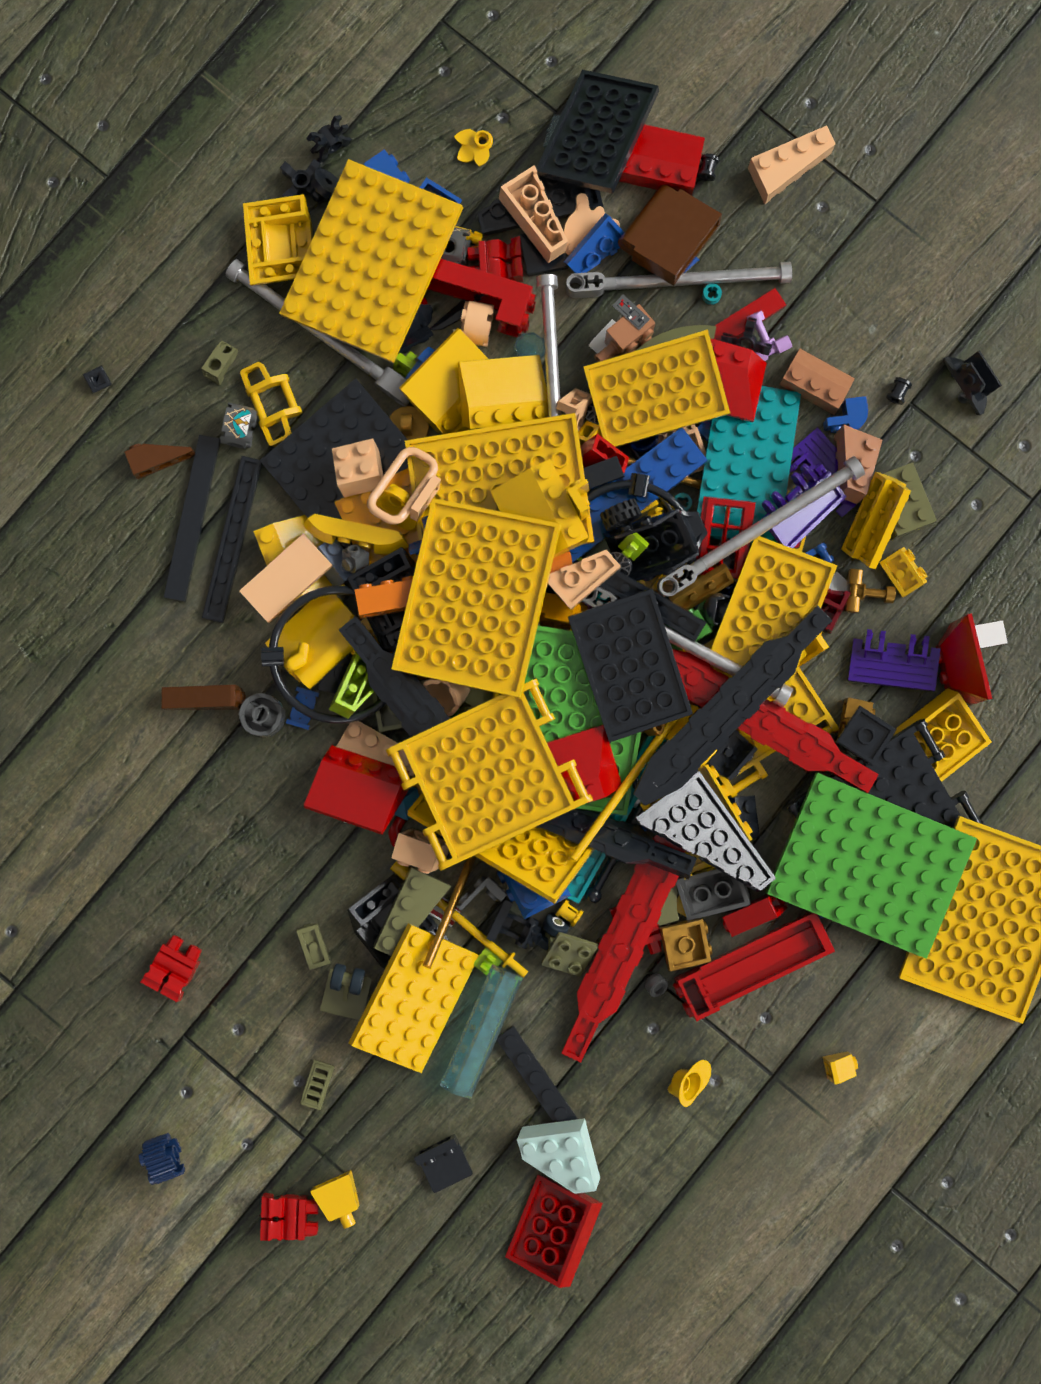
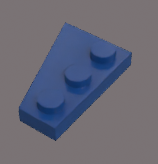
(595, 246)

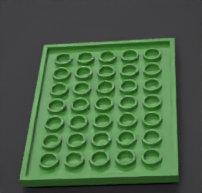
(570, 699)
(871, 865)

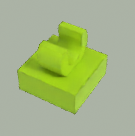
(404, 364)
(633, 545)
(486, 960)

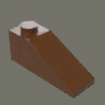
(151, 458)

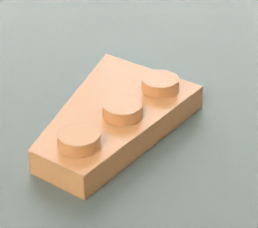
(580, 579)

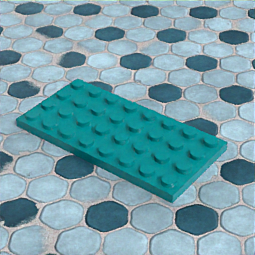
(750, 458)

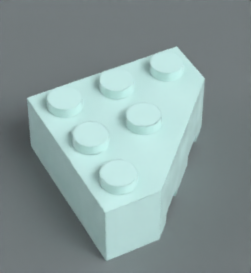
(562, 1153)

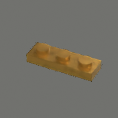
(703, 587)

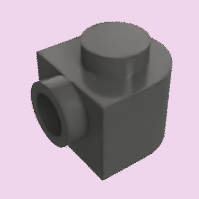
(354, 558)

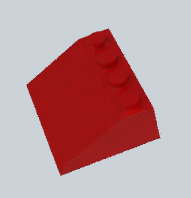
(664, 159)
(356, 790)
(553, 1231)

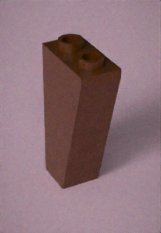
(203, 697)

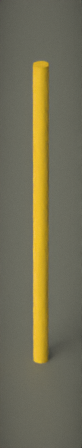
(581, 847)

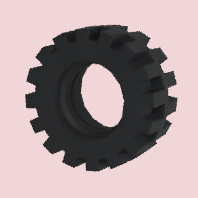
(620, 513)

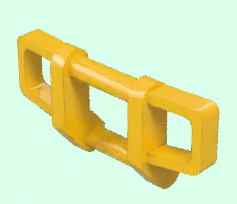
(283, 415)

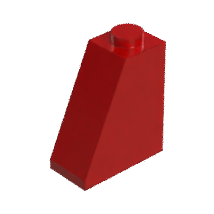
(598, 450)
(757, 913)

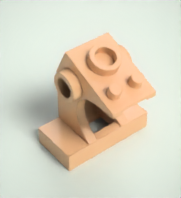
(575, 402)

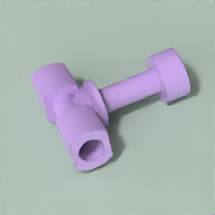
(779, 345)

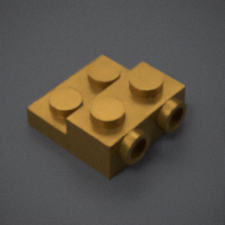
(686, 944)

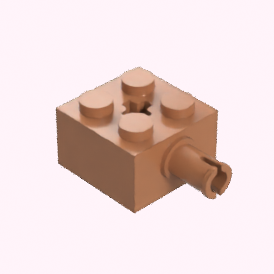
(625, 337)

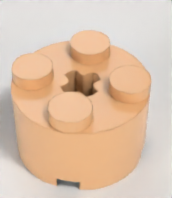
(477, 322)

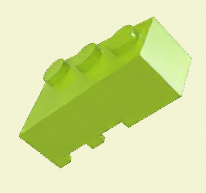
(353, 688)

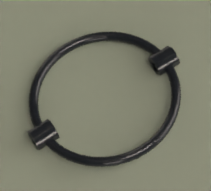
(639, 486)
(274, 656)

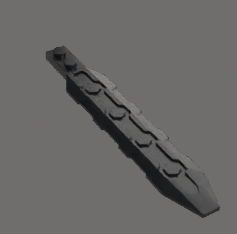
(399, 690)
(733, 704)
(620, 841)

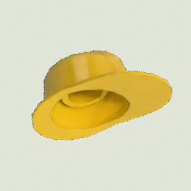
(392, 502)
(690, 1082)

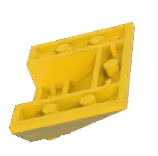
(276, 238)

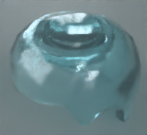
(529, 344)

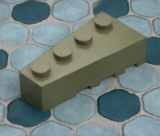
(412, 905)

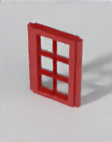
(746, 521)

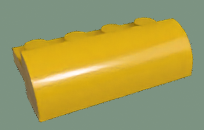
(876, 519)

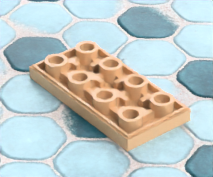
(286, 578)

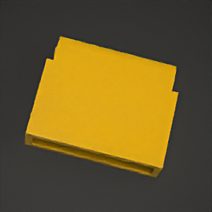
(319, 627)

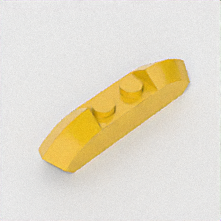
(328, 528)

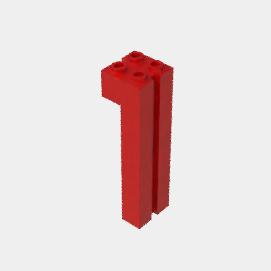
(509, 297)
(752, 965)

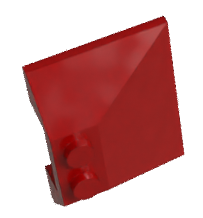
(741, 378)
(963, 662)
(593, 760)

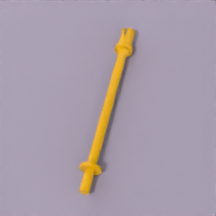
(507, 959)

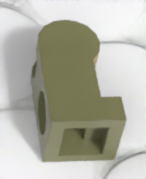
(219, 362)

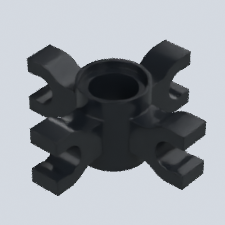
(329, 139)
(297, 176)
(756, 346)

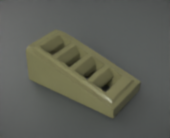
(307, 1091)

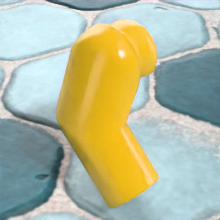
(299, 659)

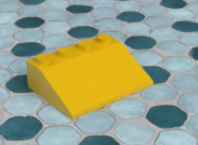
(436, 386)
(502, 391)
(542, 496)
(279, 536)
(952, 729)

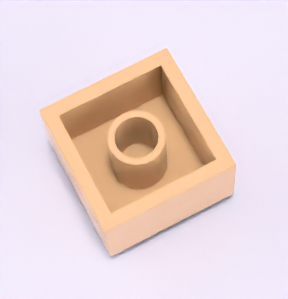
(357, 467)
(415, 850)

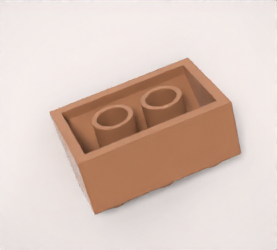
(817, 381)

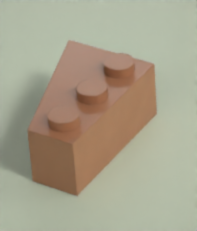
(866, 449)

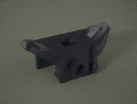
(419, 330)
(974, 379)

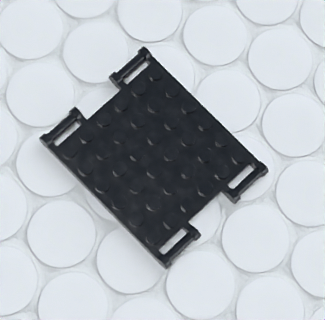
(910, 779)

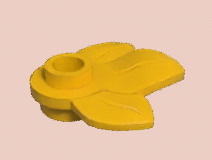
(471, 148)

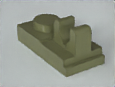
(313, 945)

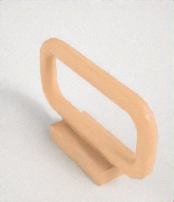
(420, 498)

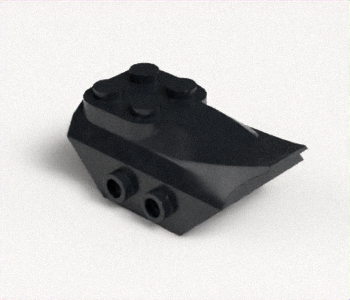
(672, 542)

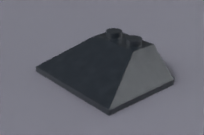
(391, 567)
(371, 911)

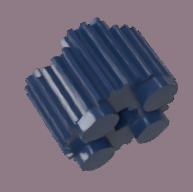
(161, 1158)

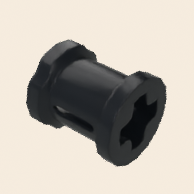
(706, 173)
(899, 391)

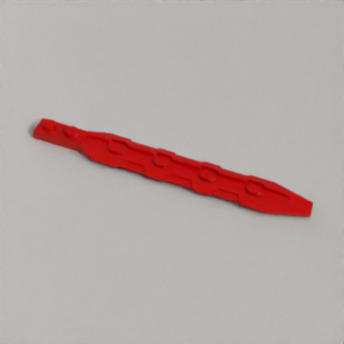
(777, 728)
(619, 951)

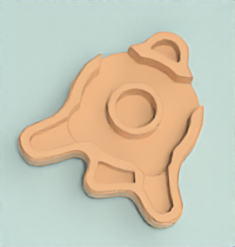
(581, 222)

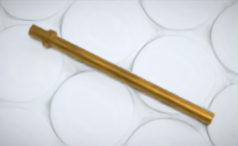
(449, 912)

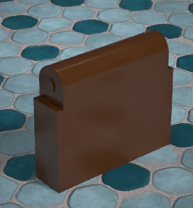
(669, 233)

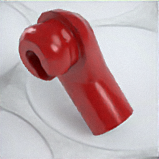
(395, 830)

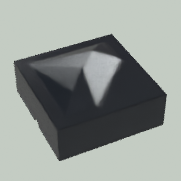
(97, 379)

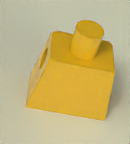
(337, 1198)

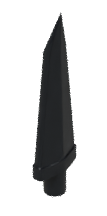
(453, 315)

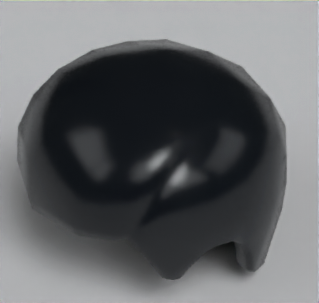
(715, 608)

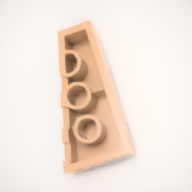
(788, 162)
(533, 212)

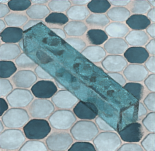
(481, 1031)

